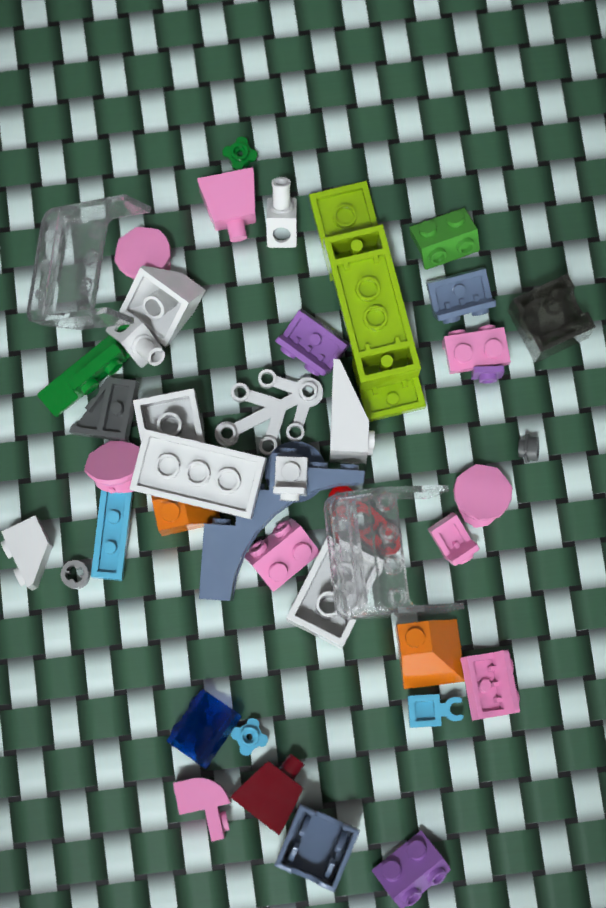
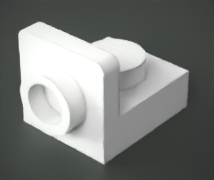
(291, 477)

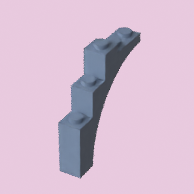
(227, 544)

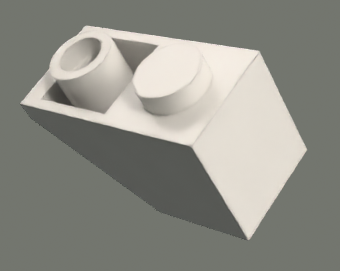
(30, 549)

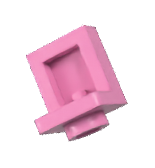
(453, 540)

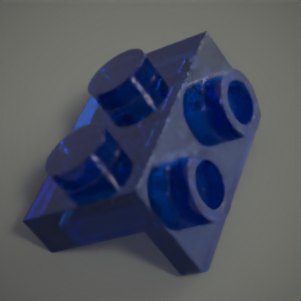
(203, 728)

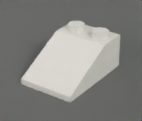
(171, 414)
(350, 432)

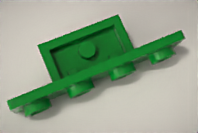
(84, 375)

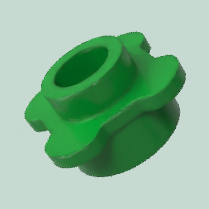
(239, 162)

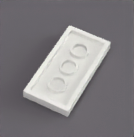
(198, 474)

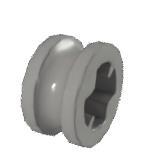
(79, 566)

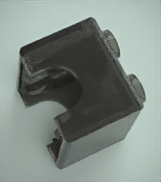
(550, 318)

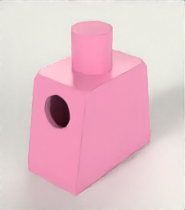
(230, 201)

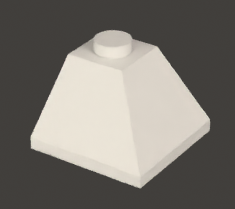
(162, 301)

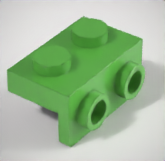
(445, 238)

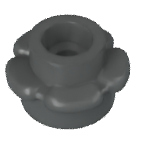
(529, 448)

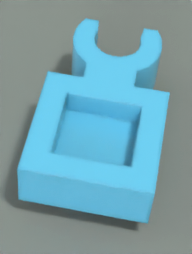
(427, 710)

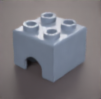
(317, 847)

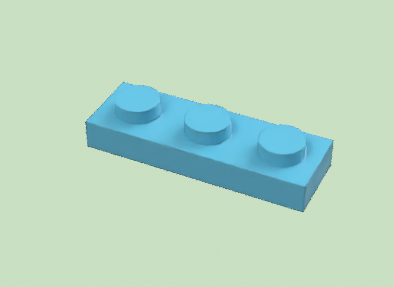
(111, 536)

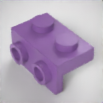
(312, 343)
(411, 870)

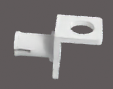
(281, 213)
(138, 342)

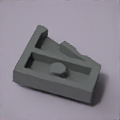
(110, 412)

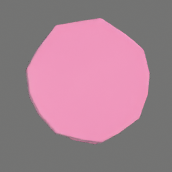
(142, 248)
(112, 466)
(482, 494)

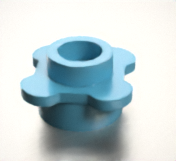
(246, 745)

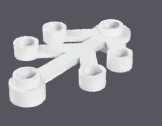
(273, 410)

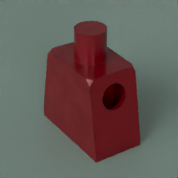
(272, 793)

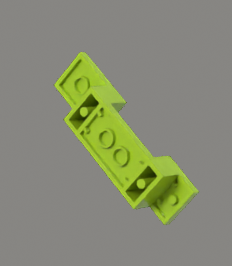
(369, 300)

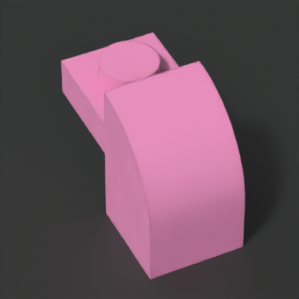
(205, 794)

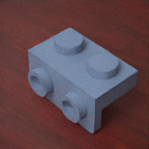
(460, 295)

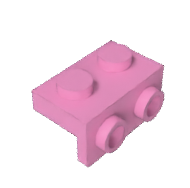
(477, 348)
(282, 553)
(490, 685)

